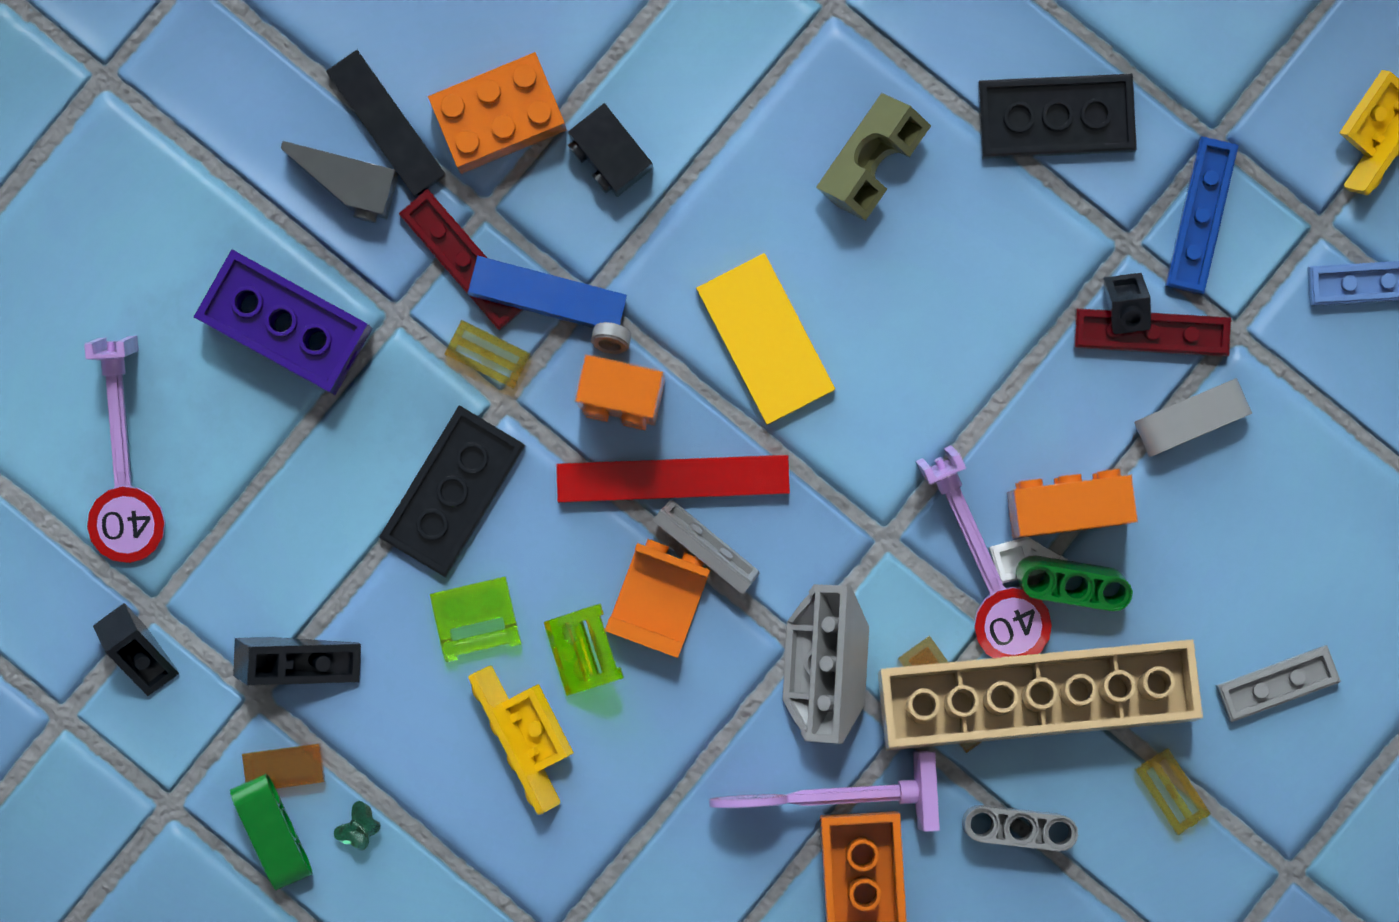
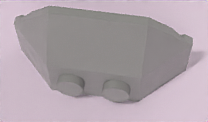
(826, 663)

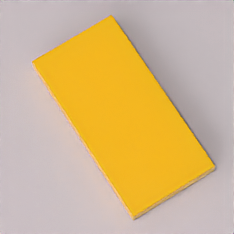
(765, 339)

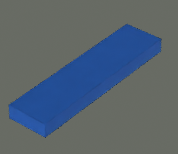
(1201, 215)
(545, 293)

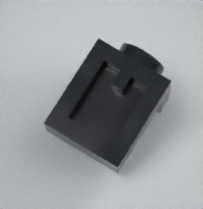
(1128, 303)

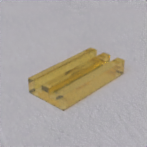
(516, 368)
(1190, 819)

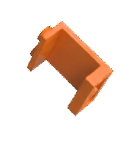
(658, 598)

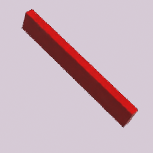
(673, 478)

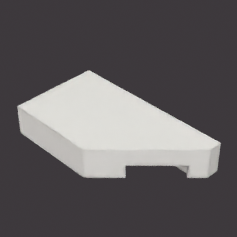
(1009, 554)

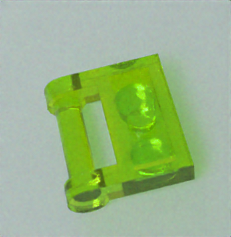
(474, 605)
(574, 652)

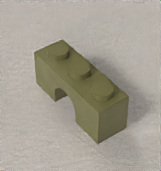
(885, 130)

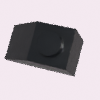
(135, 649)

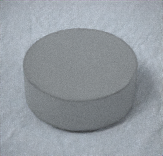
(611, 338)

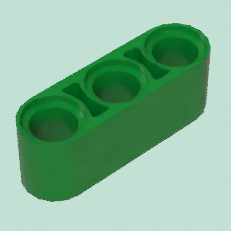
(1088, 594)
(271, 831)

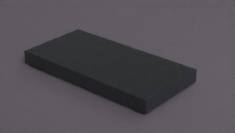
(1057, 116)
(452, 491)

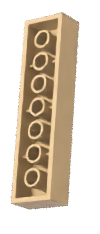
(1039, 695)

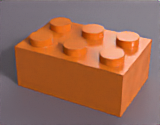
(497, 113)
(619, 391)
(1071, 504)
(863, 867)

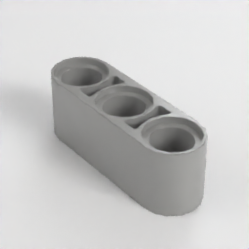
(1193, 417)
(1038, 833)

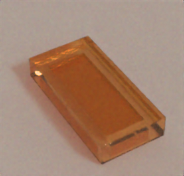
(286, 765)

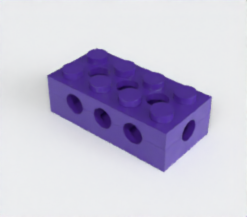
(276, 296)

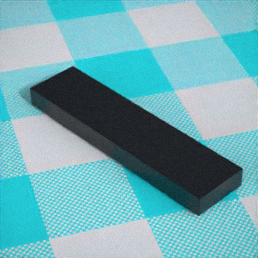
(386, 123)

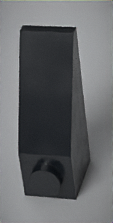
(295, 661)

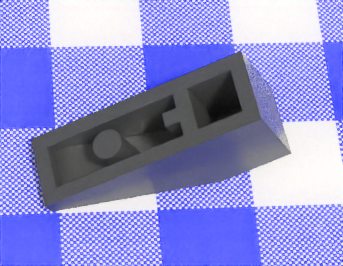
(355, 183)

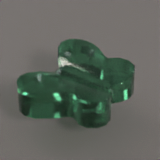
(359, 828)

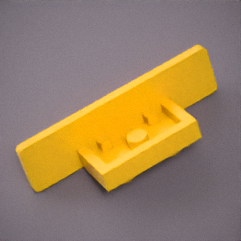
(1374, 132)
(526, 733)

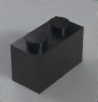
(610, 151)

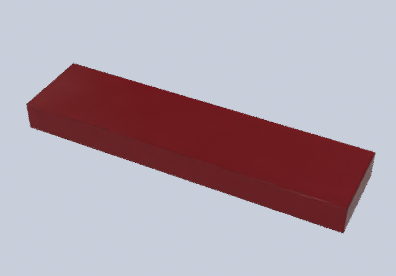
(453, 250)
(1167, 334)

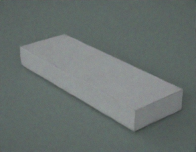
(706, 546)
(1278, 683)

